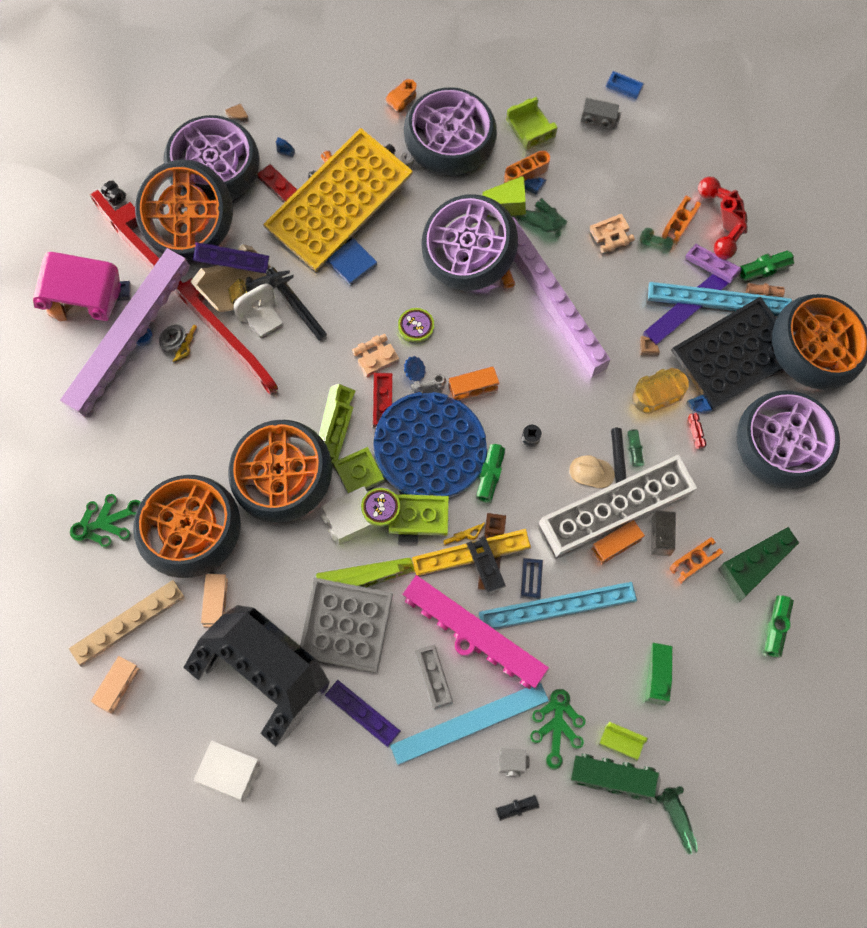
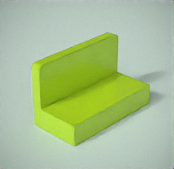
(622, 741)

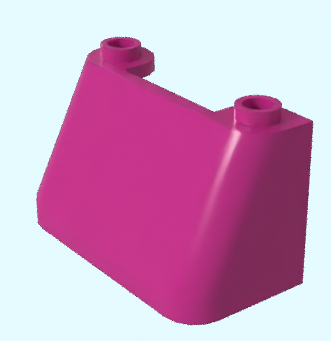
(78, 283)

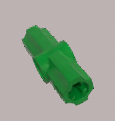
(766, 265)
(490, 473)
(775, 637)

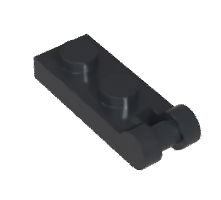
(486, 565)

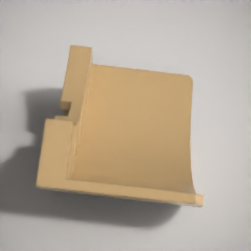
(216, 280)

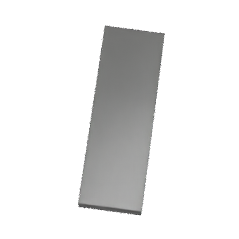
(434, 676)

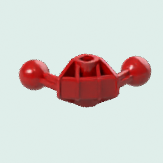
(733, 215)

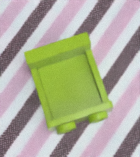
(530, 124)

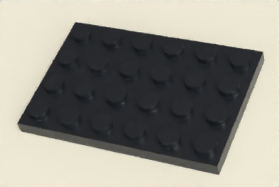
(731, 353)

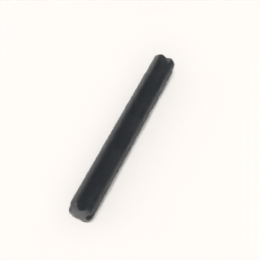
(299, 307)
(618, 454)

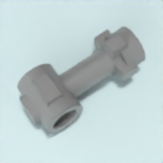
(437, 382)

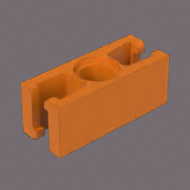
(683, 214)
(473, 384)
(617, 542)
(691, 565)

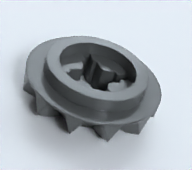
(165, 339)

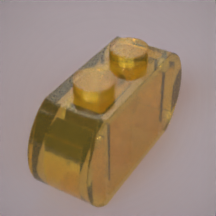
(659, 390)

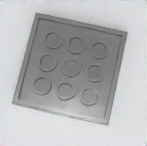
(346, 624)

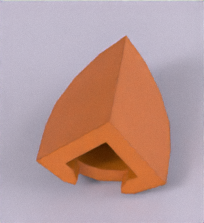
(57, 311)

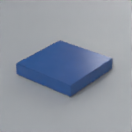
(352, 261)

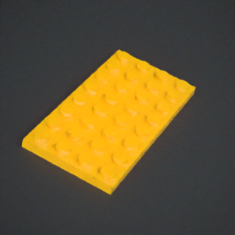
(338, 199)

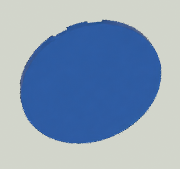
(430, 445)

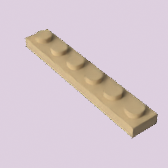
(126, 623)

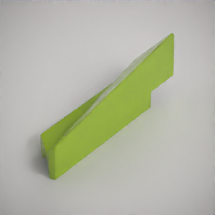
(336, 418)
(370, 574)

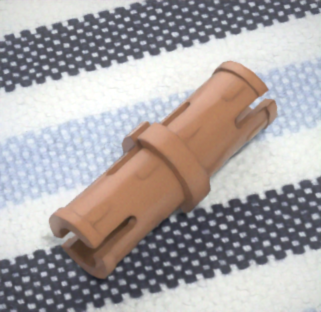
(765, 289)

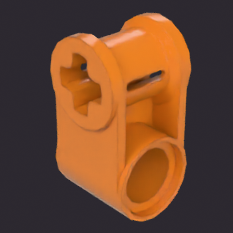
(402, 95)

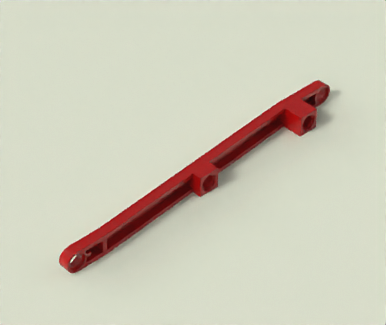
(124, 223)

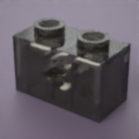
(663, 533)

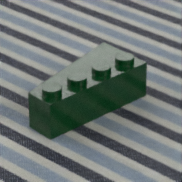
(754, 564)
(616, 777)

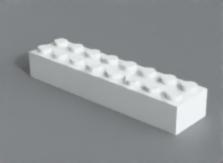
(617, 505)

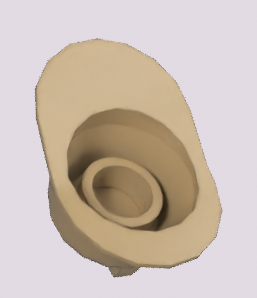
(592, 471)

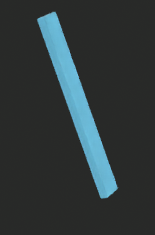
(710, 297)
(559, 606)
(468, 724)

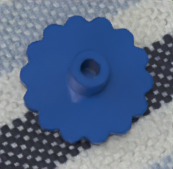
(414, 368)

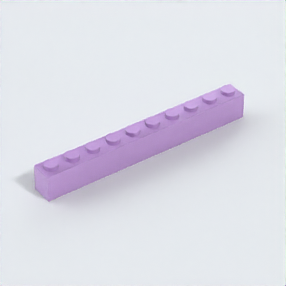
(558, 304)
(125, 333)

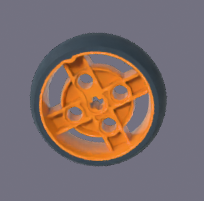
(183, 176)
(824, 337)
(279, 435)
(154, 512)

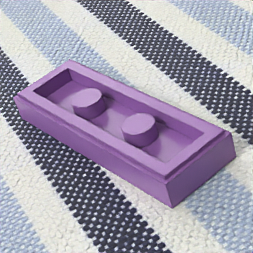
(713, 264)

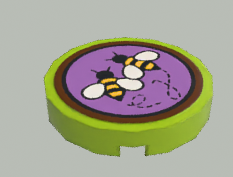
(416, 325)
(380, 507)

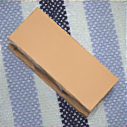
(214, 598)
(115, 685)

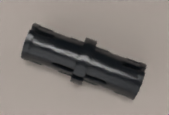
(517, 807)

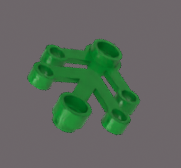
(103, 522)
(558, 725)

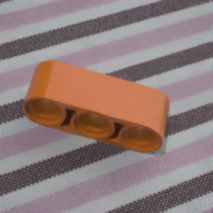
(532, 163)

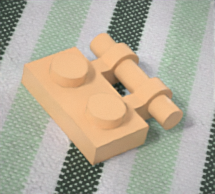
(611, 228)
(377, 360)

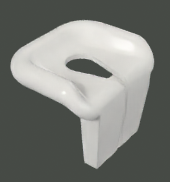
(264, 318)

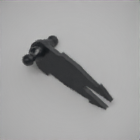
(269, 279)

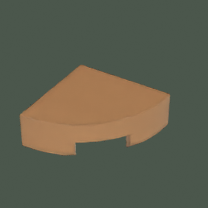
(237, 112)
(648, 347)

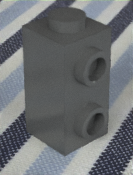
(600, 113)

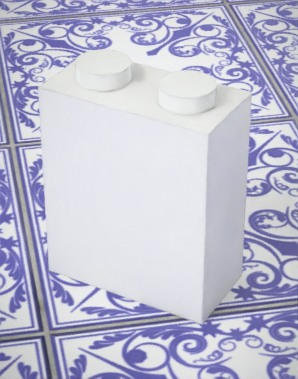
(346, 517)
(227, 771)

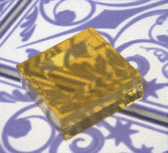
(236, 290)

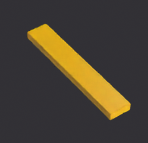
(460, 556)

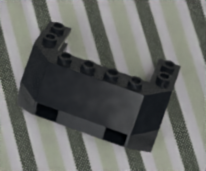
(267, 661)

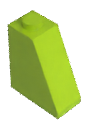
(510, 196)

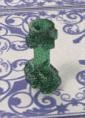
(647, 236)

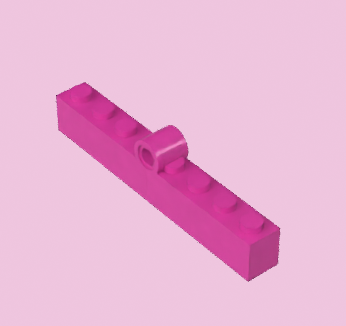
(476, 632)

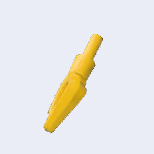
(185, 346)
(465, 534)

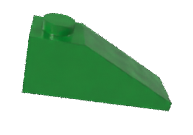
(659, 675)

